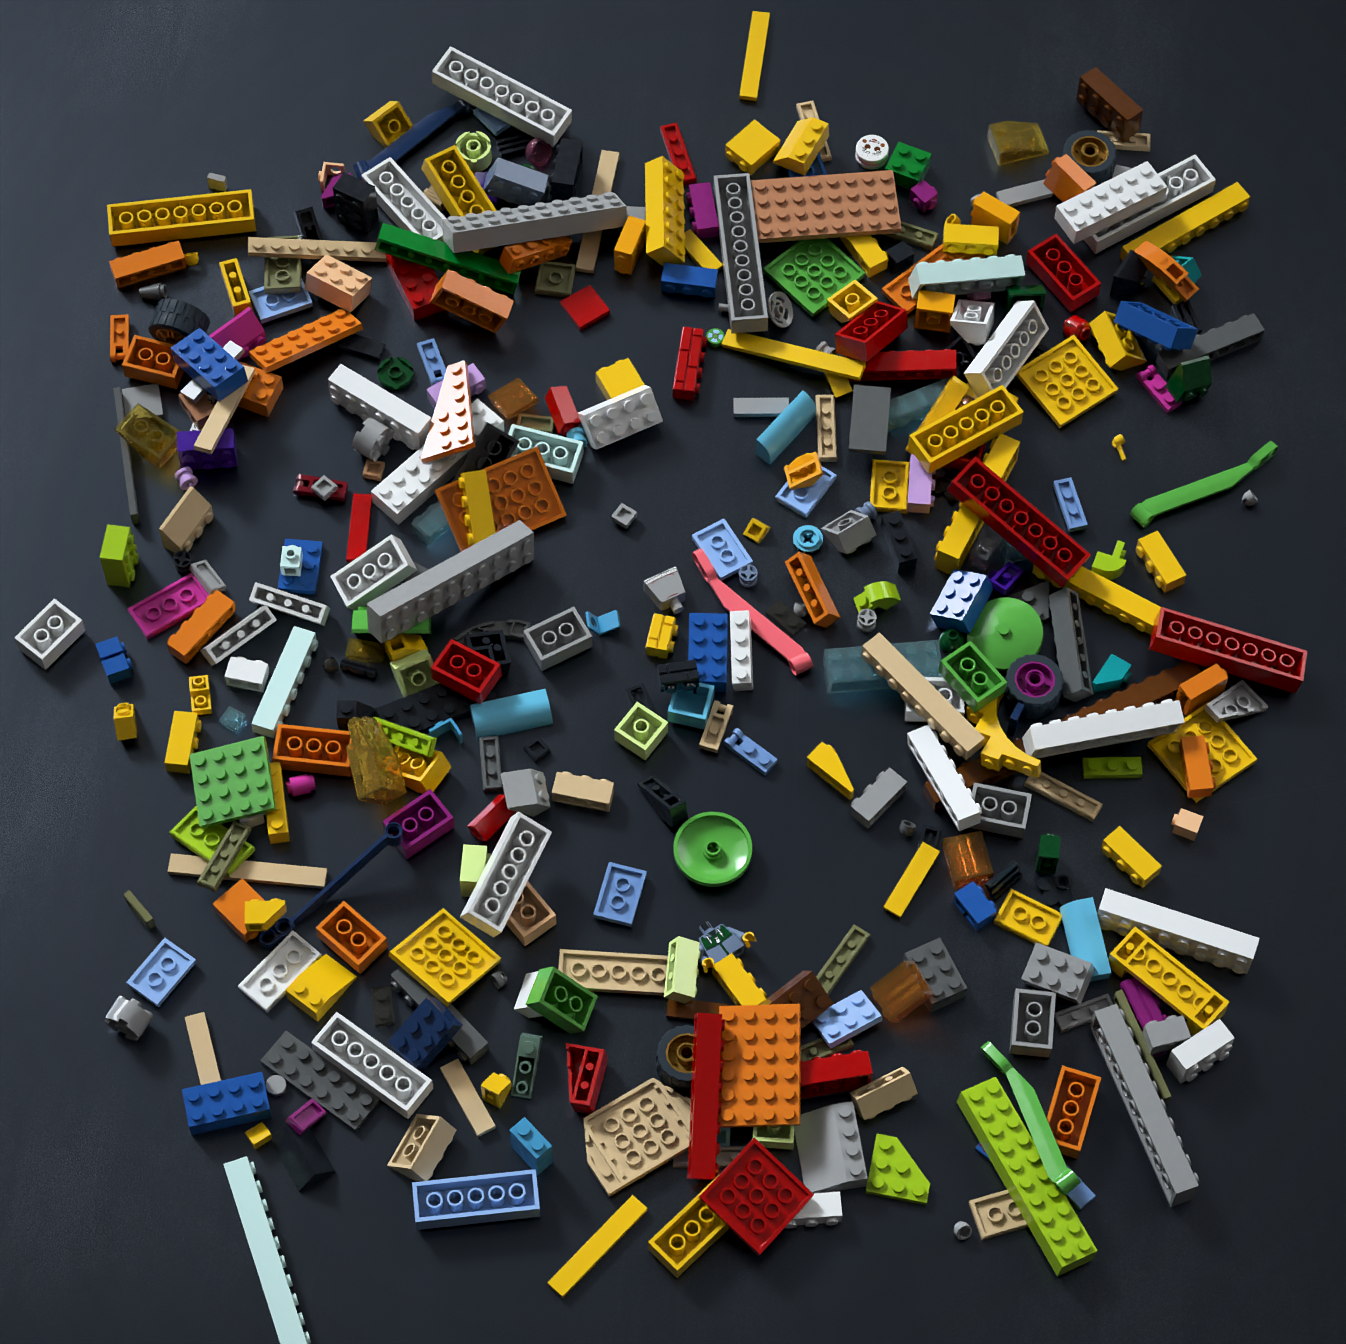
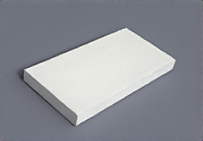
(271, 978)

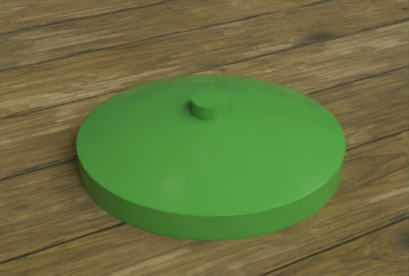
(1007, 631)
(712, 849)

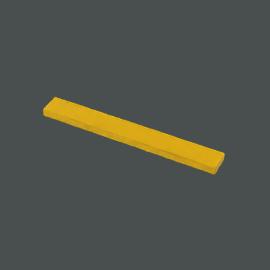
(794, 355)

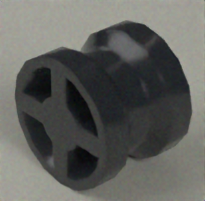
(180, 558)

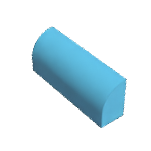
(785, 427)
(511, 714)
(1085, 935)

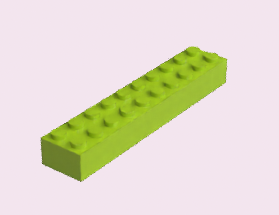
(1025, 1177)

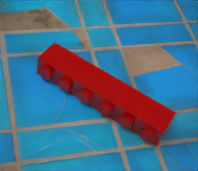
(910, 365)

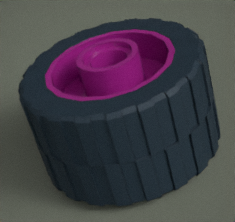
(1035, 683)

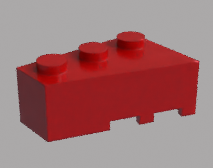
(586, 1074)

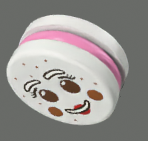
(872, 152)

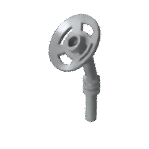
(774, 310)

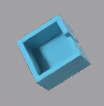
(691, 708)

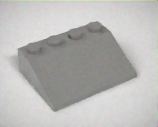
(830, 1149)

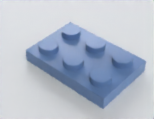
(620, 894)

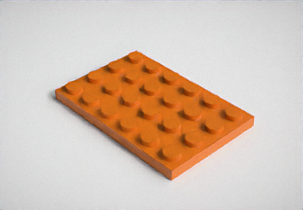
(518, 491)
(761, 1066)

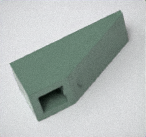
(526, 1065)

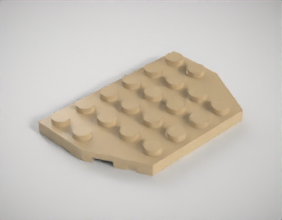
(636, 1134)

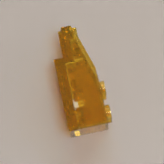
(374, 762)

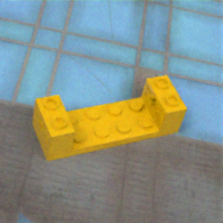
(1168, 980)

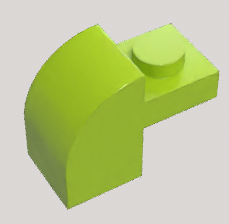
(1110, 566)
(877, 594)

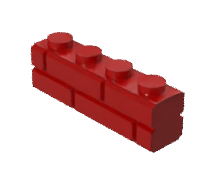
(688, 363)

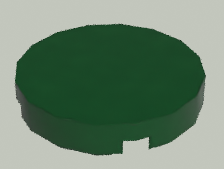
(395, 373)

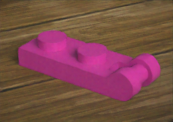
(1157, 388)

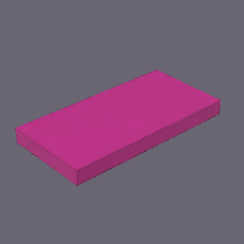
(168, 606)

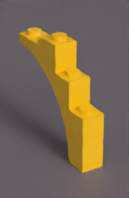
(998, 748)

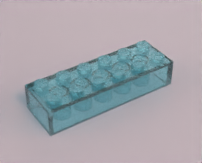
(849, 672)

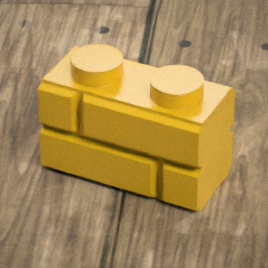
(660, 636)

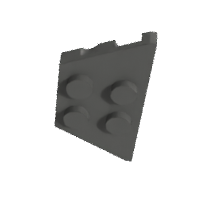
(1037, 598)

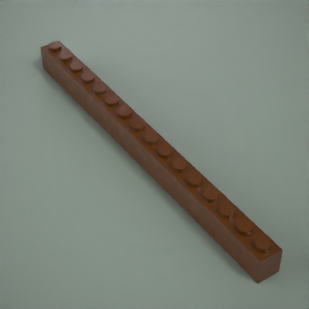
(1152, 689)

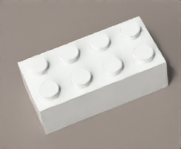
(620, 417)
(373, 572)

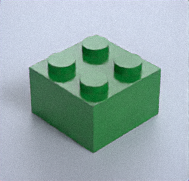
(908, 165)

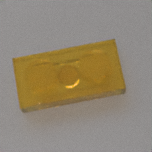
(365, 650)

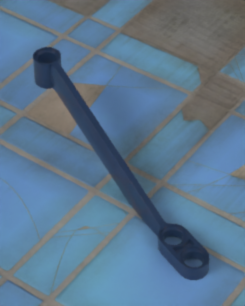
(414, 136)
(333, 886)

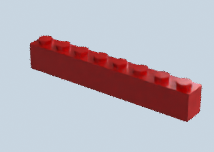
(705, 1096)

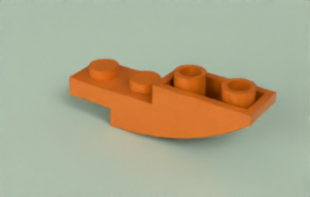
(1168, 269)

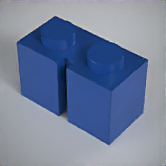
(113, 659)
(973, 900)

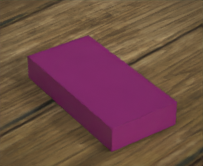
(306, 1116)

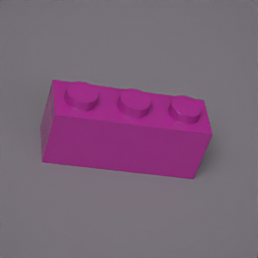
(702, 210)

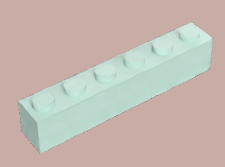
(284, 682)

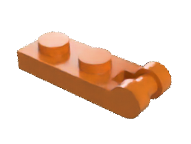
(119, 336)

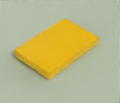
(889, 485)
(1028, 918)

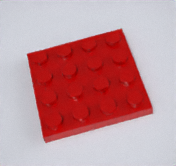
(756, 1196)

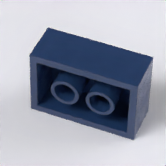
(425, 1033)

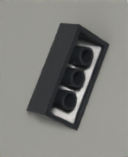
(490, 448)

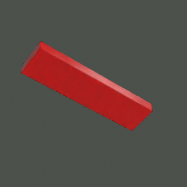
(677, 151)
(359, 526)

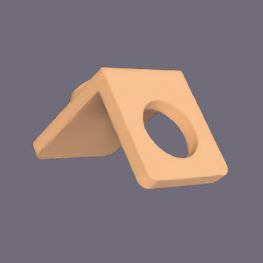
(326, 170)

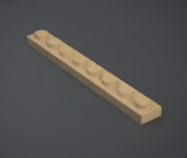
(314, 249)

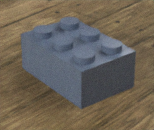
(515, 183)

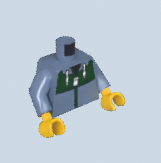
(720, 942)

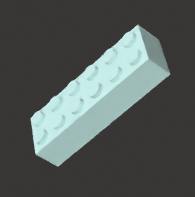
(967, 276)

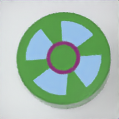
(715, 337)

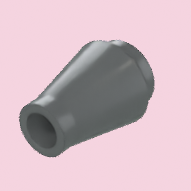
(154, 292)

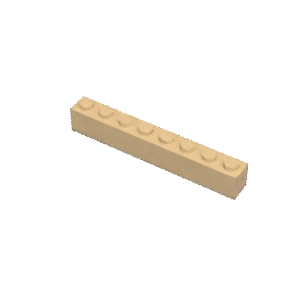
(922, 696)

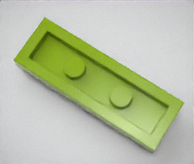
(1112, 767)

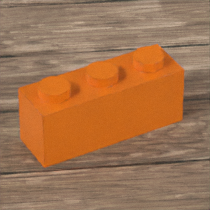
(1196, 766)

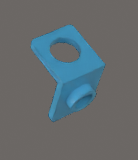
(603, 623)
(444, 726)

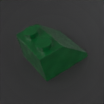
(1024, 293)
(1190, 379)

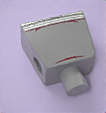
(666, 590)

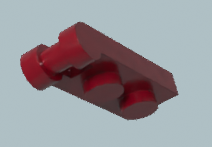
(300, 489)

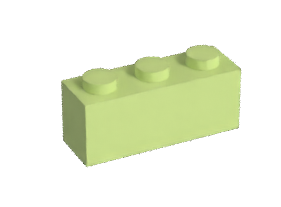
(682, 970)

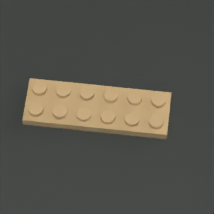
(615, 971)

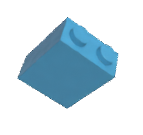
(531, 1145)

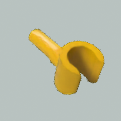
(1116, 443)

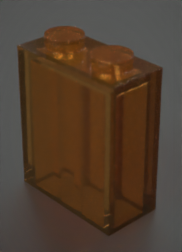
(967, 859)
(901, 991)

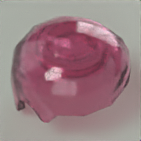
(538, 152)

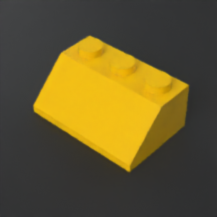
(803, 145)
(1116, 343)

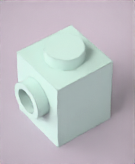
(291, 560)

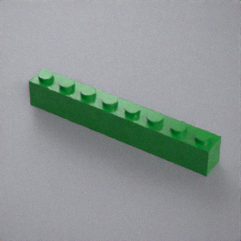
(440, 257)

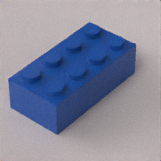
(1155, 326)
(209, 364)
(709, 648)
(226, 1103)

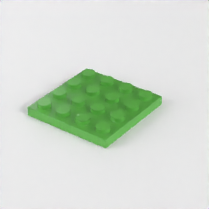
(813, 273)
(232, 782)

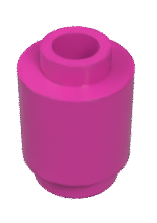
(300, 785)

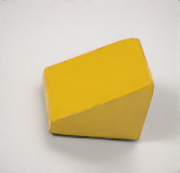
(756, 530)
(258, 1135)

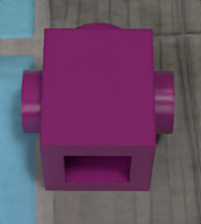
(923, 196)

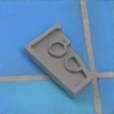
(1235, 703)

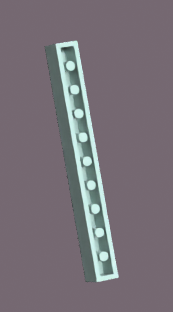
(265, 1253)

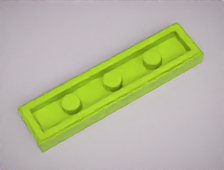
(408, 738)

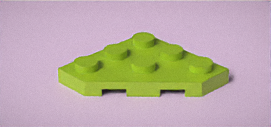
(895, 1173)

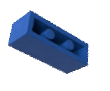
(689, 280)

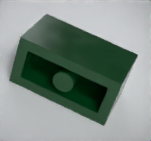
(1048, 853)

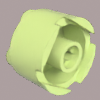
(475, 150)

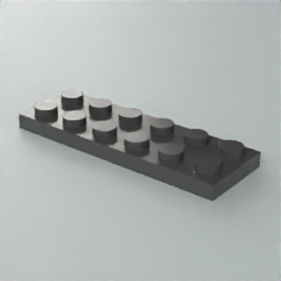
(321, 1081)

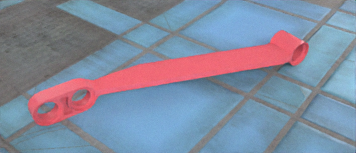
(796, 656)

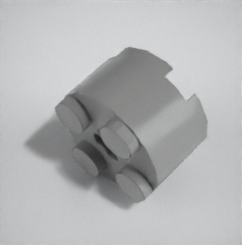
(373, 439)
(128, 1017)

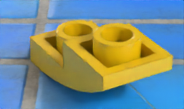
(839, 385)
(200, 694)

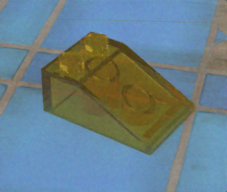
(1016, 141)
(149, 435)

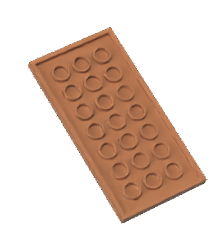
(825, 206)

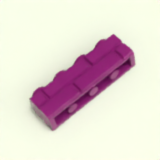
(1143, 1005)

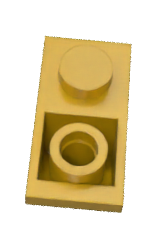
(404, 645)
(125, 721)
(263, 914)

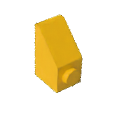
(496, 1089)

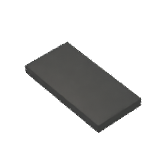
(869, 419)

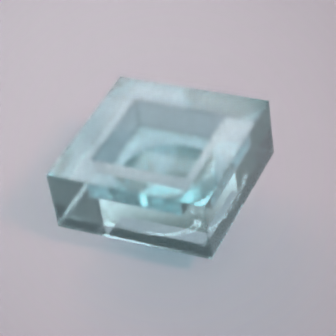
(232, 719)

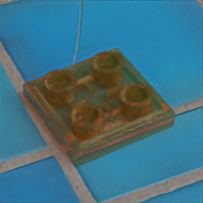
(513, 398)

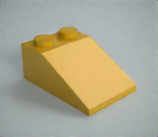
(420, 771)
(320, 986)

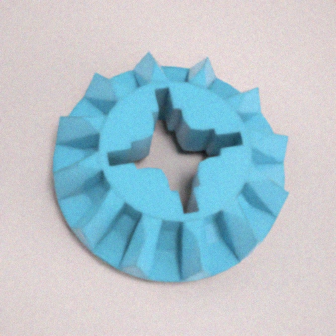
(808, 531)

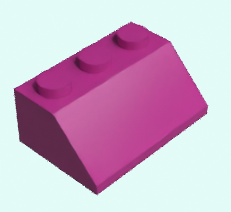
(242, 330)

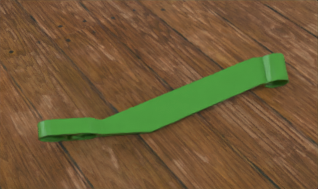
(1214, 484)
(1037, 1123)

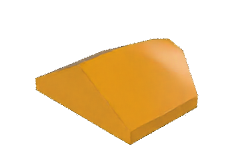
(803, 471)

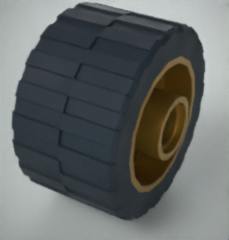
(1093, 153)
(176, 320)
(675, 1058)

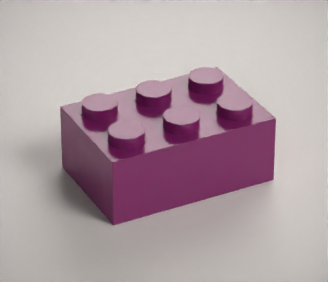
(421, 823)

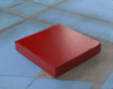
(584, 307)

